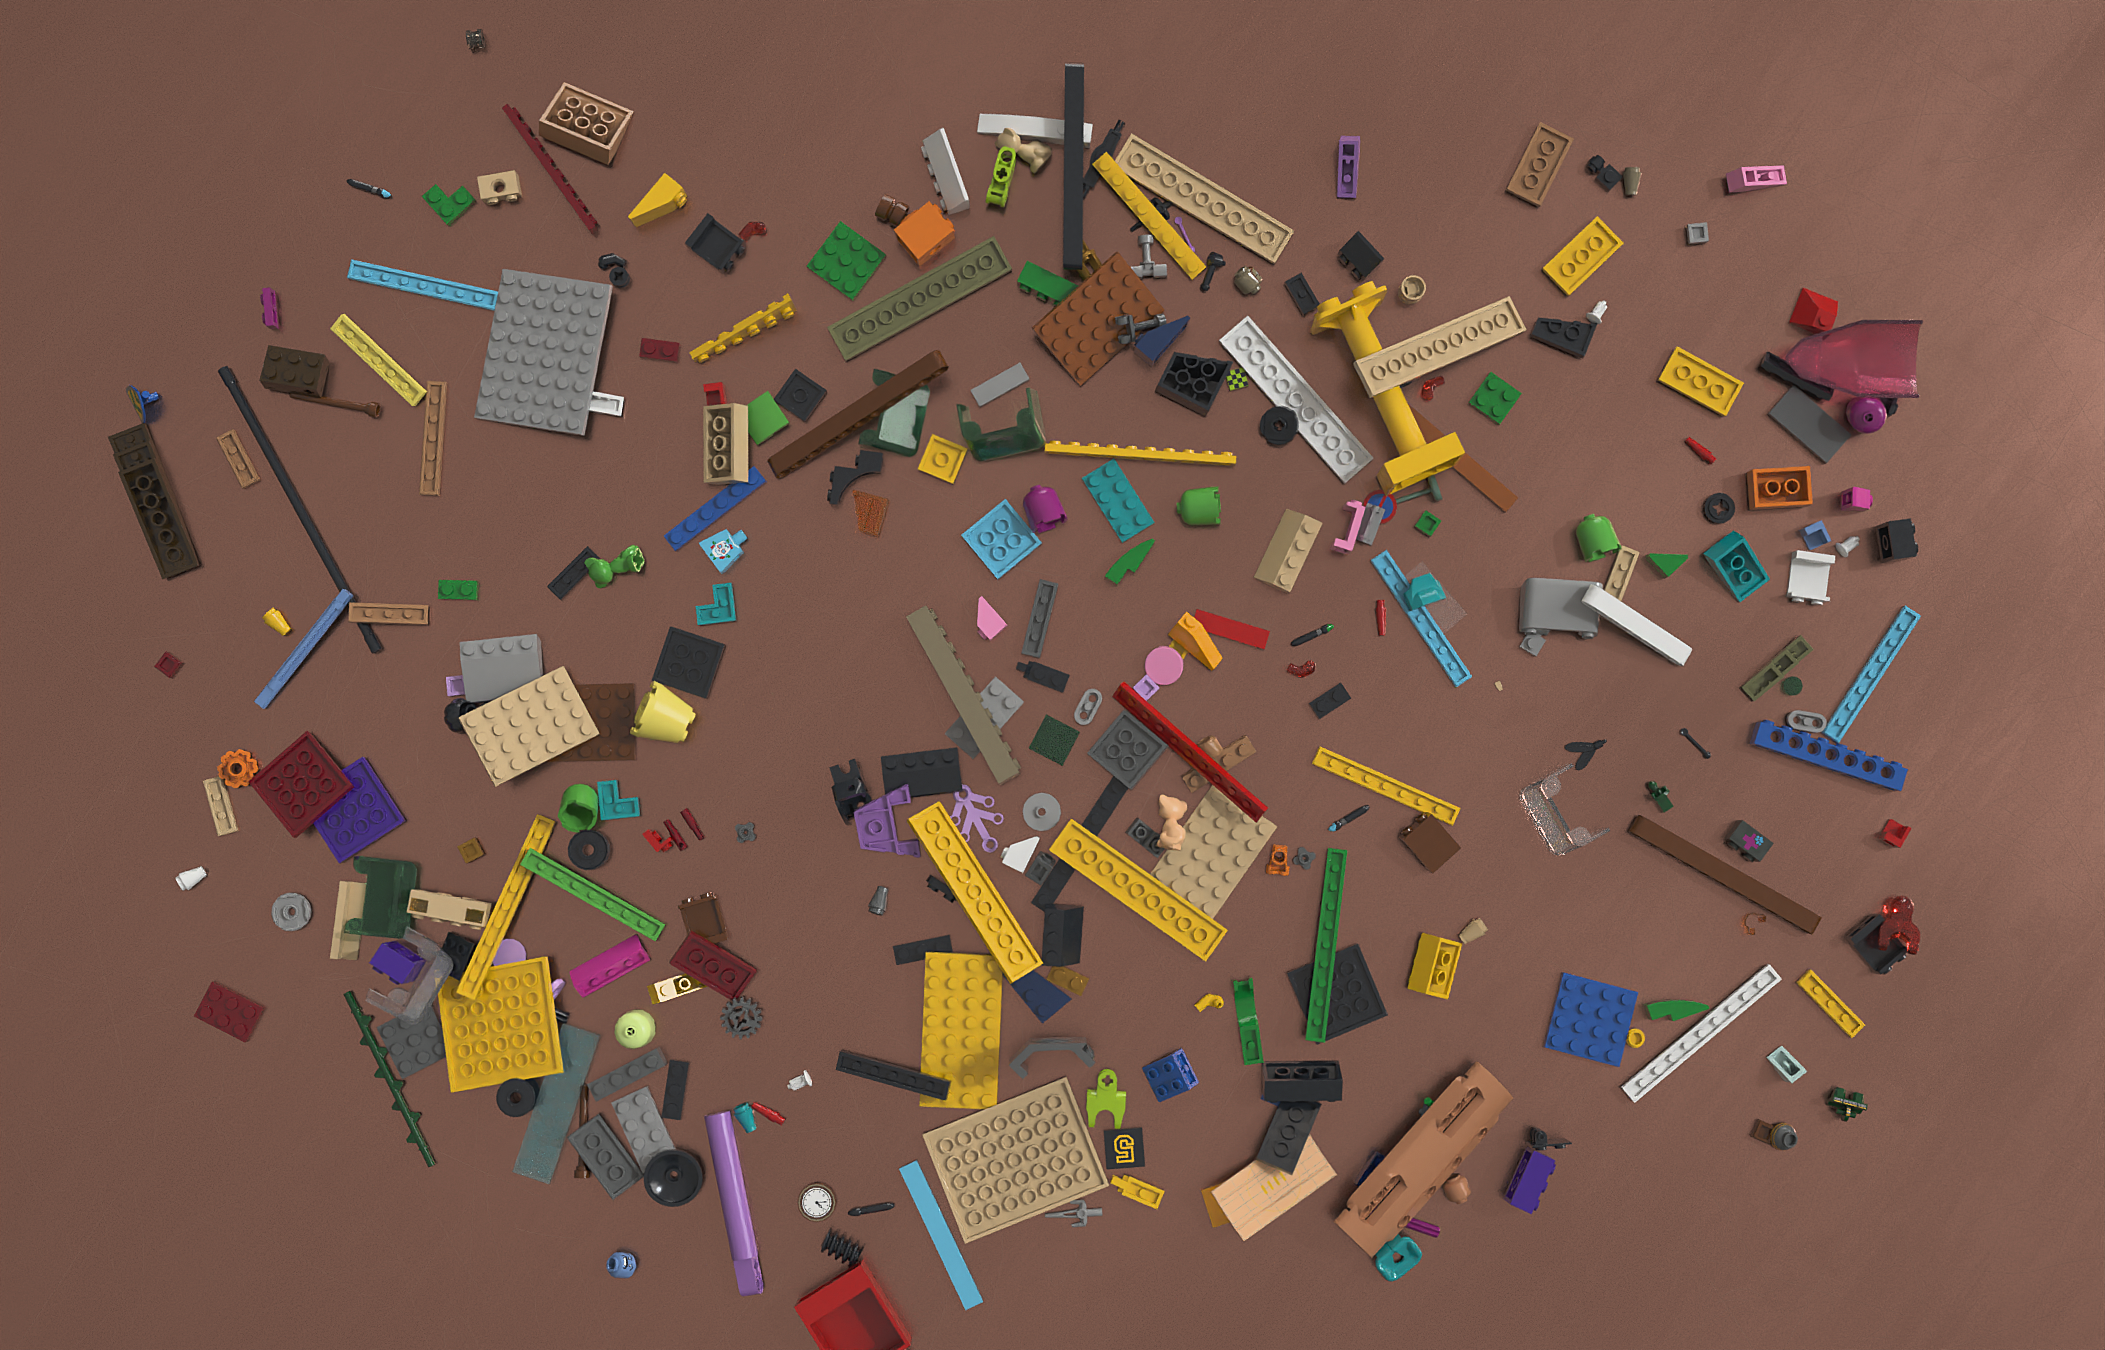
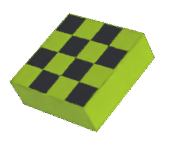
(1237, 379)

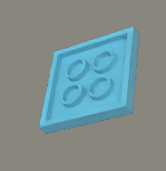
(1001, 539)

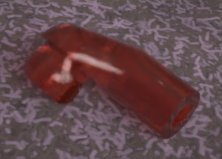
(752, 228)
(1429, 387)
(1302, 671)

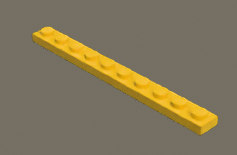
(1132, 452)
(504, 910)

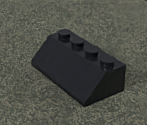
(923, 771)
(1301, 1081)

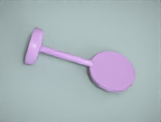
(514, 951)

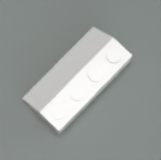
(946, 172)

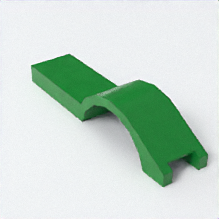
(1248, 1022)

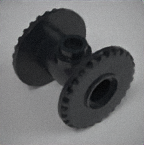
(510, 1103)

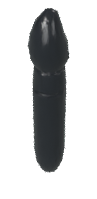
(871, 1209)

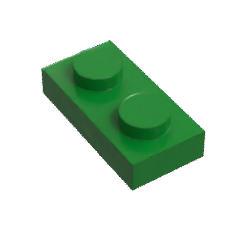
(457, 590)

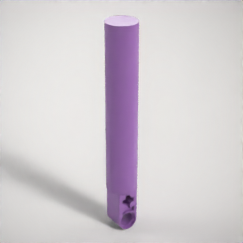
(734, 1202)

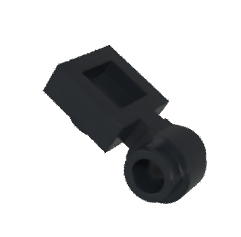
(1608, 176)

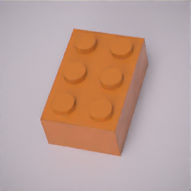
(1779, 488)

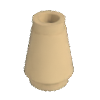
(1473, 931)

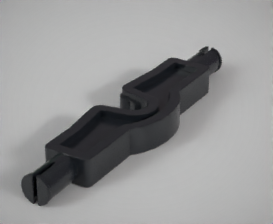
(1109, 146)

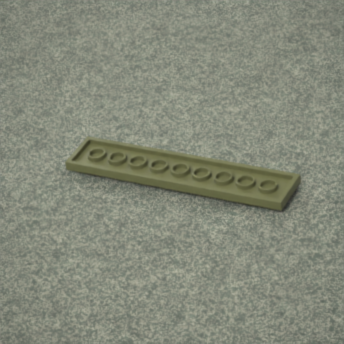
(919, 298)

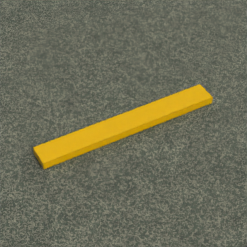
(1385, 785)

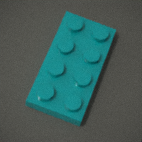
(1118, 500)

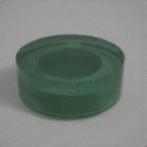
(1792, 686)

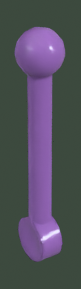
(1178, 221)

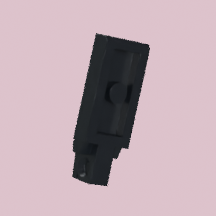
(1044, 675)

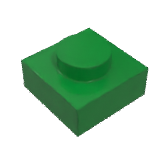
(1427, 523)

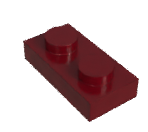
(659, 350)

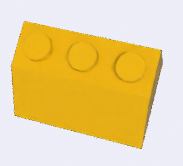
(1434, 966)

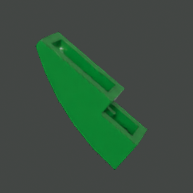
(1129, 561)
(1673, 1008)

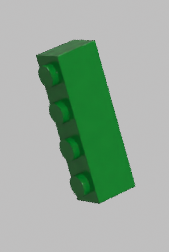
(1044, 283)

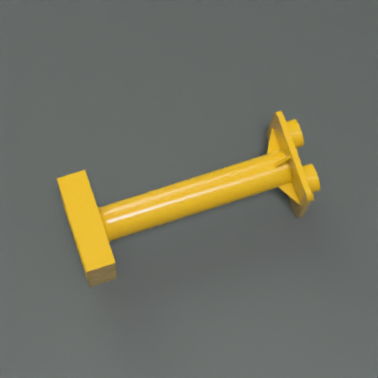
(1416, 457)

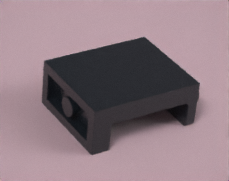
(715, 244)
(1865, 943)

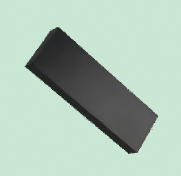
(571, 574)

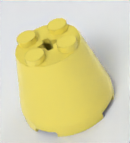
(662, 716)

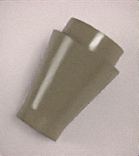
(1631, 180)

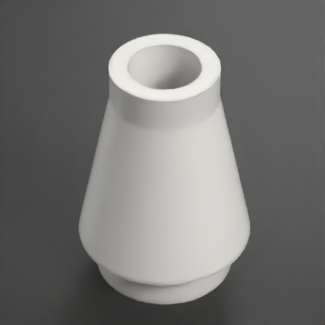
(189, 878)

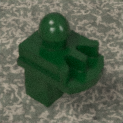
(1659, 795)

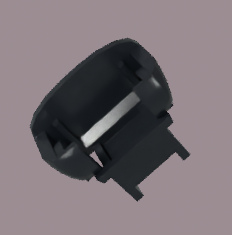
(849, 790)

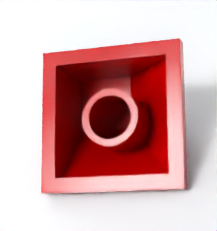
(1814, 312)

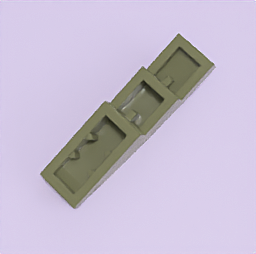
(1777, 667)

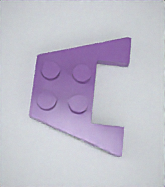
(877, 825)

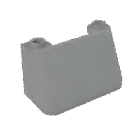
(1557, 606)

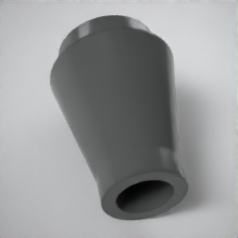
(879, 901)

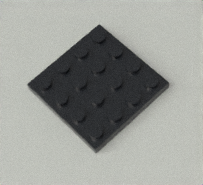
(1353, 992)

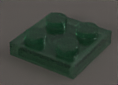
(1054, 740)

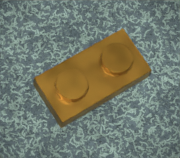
(1068, 979)

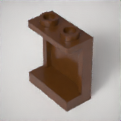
(1429, 841)
(704, 918)

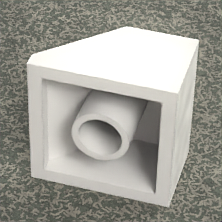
(1019, 853)

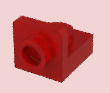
(654, 840)

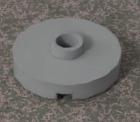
(1039, 822)
(281, 911)

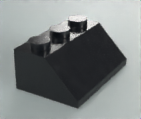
(1062, 935)

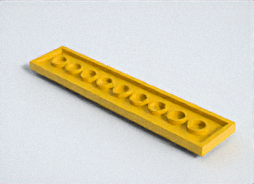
(1138, 889)
(974, 892)

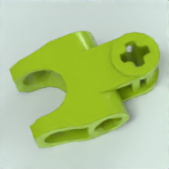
(999, 187)
(1106, 1098)

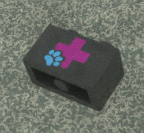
(1748, 841)

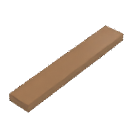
(433, 438)

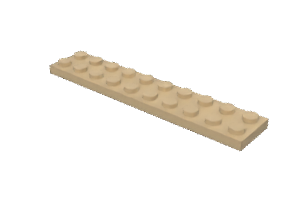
(1203, 199)
(1439, 347)

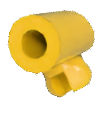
(1209, 1000)

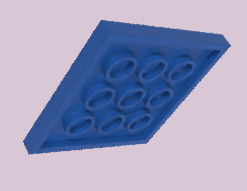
(1590, 1019)

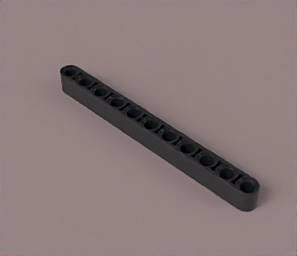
(1073, 166)

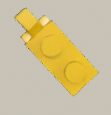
(1138, 1190)

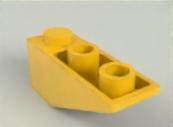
(673, 988)

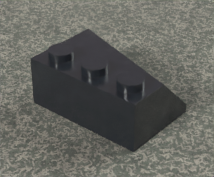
(1193, 380)

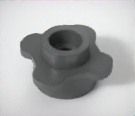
(750, 833)
(1299, 858)

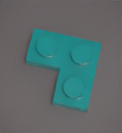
(723, 608)
(611, 806)

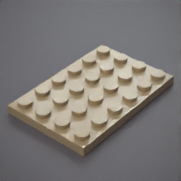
(528, 726)
(1215, 852)

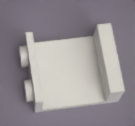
(1809, 577)

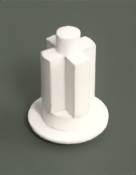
(1597, 312)
(1847, 545)
(800, 1081)

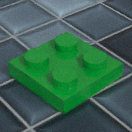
(1494, 398)

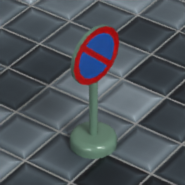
(1389, 503)

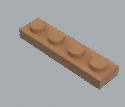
(388, 613)

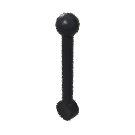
(1684, 732)

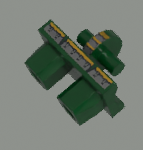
(1847, 1107)

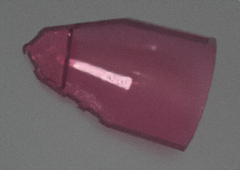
(1861, 358)

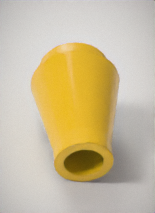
(276, 621)

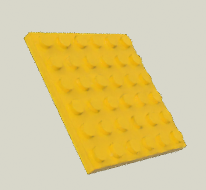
(505, 1030)

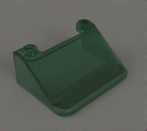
(899, 426)
(385, 897)

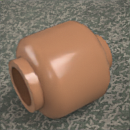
(1456, 1188)

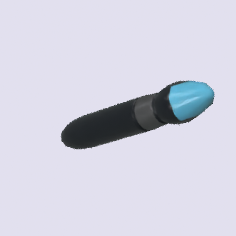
(369, 188)
(1348, 818)

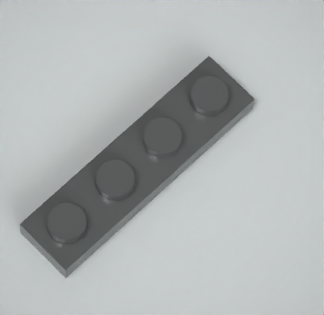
(1039, 618)

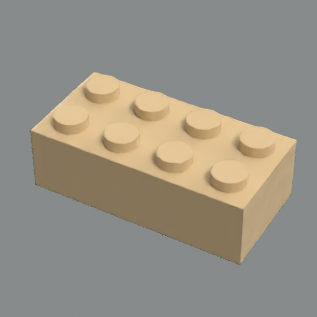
(725, 443)

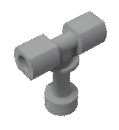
(1148, 267)

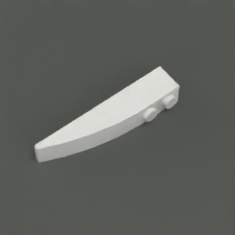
(1029, 128)

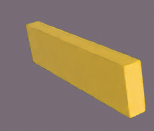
(1830, 1003)

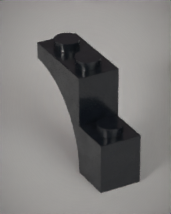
(867, 462)

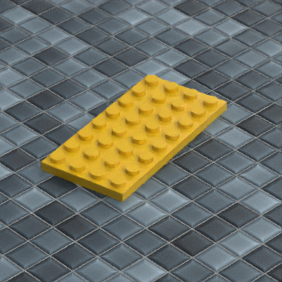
(962, 1027)

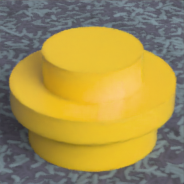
(1635, 1038)

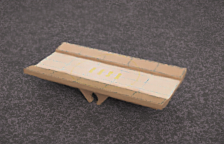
(1264, 1193)

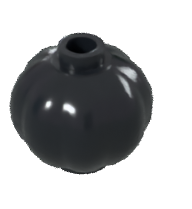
(454, 710)

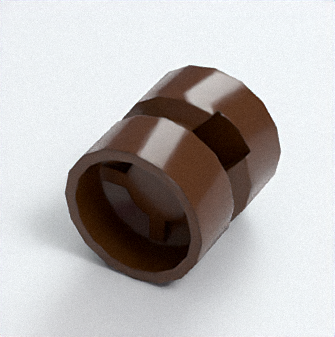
(891, 210)

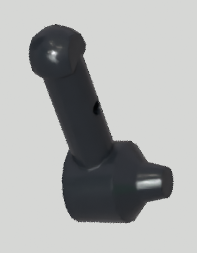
(1214, 261)

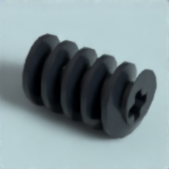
(841, 1249)

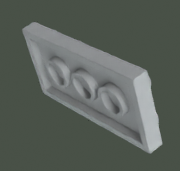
(1001, 704)
(642, 1125)

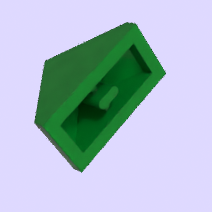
(1666, 563)

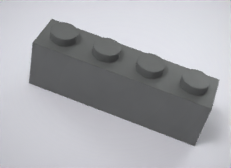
(627, 1074)

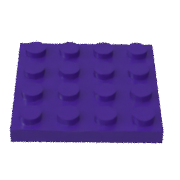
(360, 815)

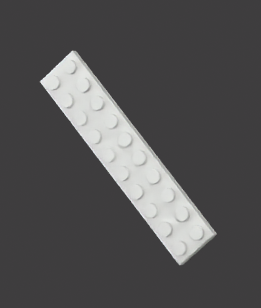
(1289, 389)

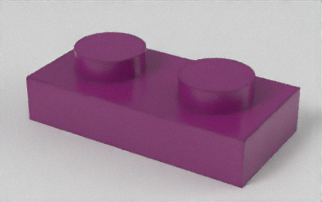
(269, 316)

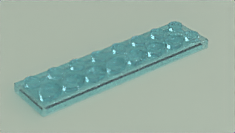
(556, 1106)

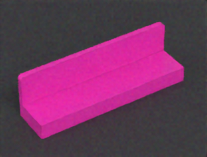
(609, 966)

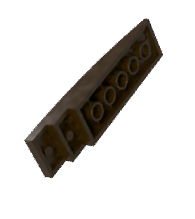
(153, 500)

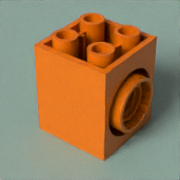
(924, 233)

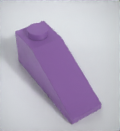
(1348, 166)

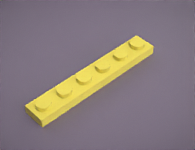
(378, 360)

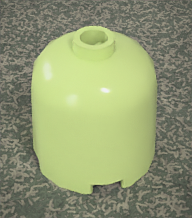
(643, 1028)

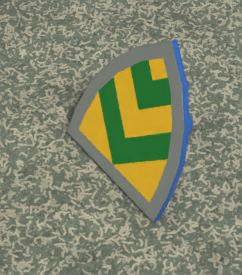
(139, 400)

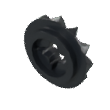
(1726, 503)

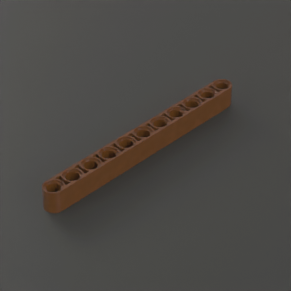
(858, 414)
(1725, 874)

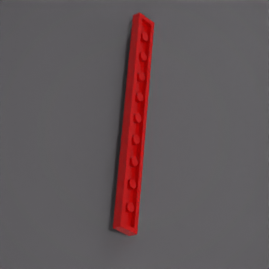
(1190, 752)

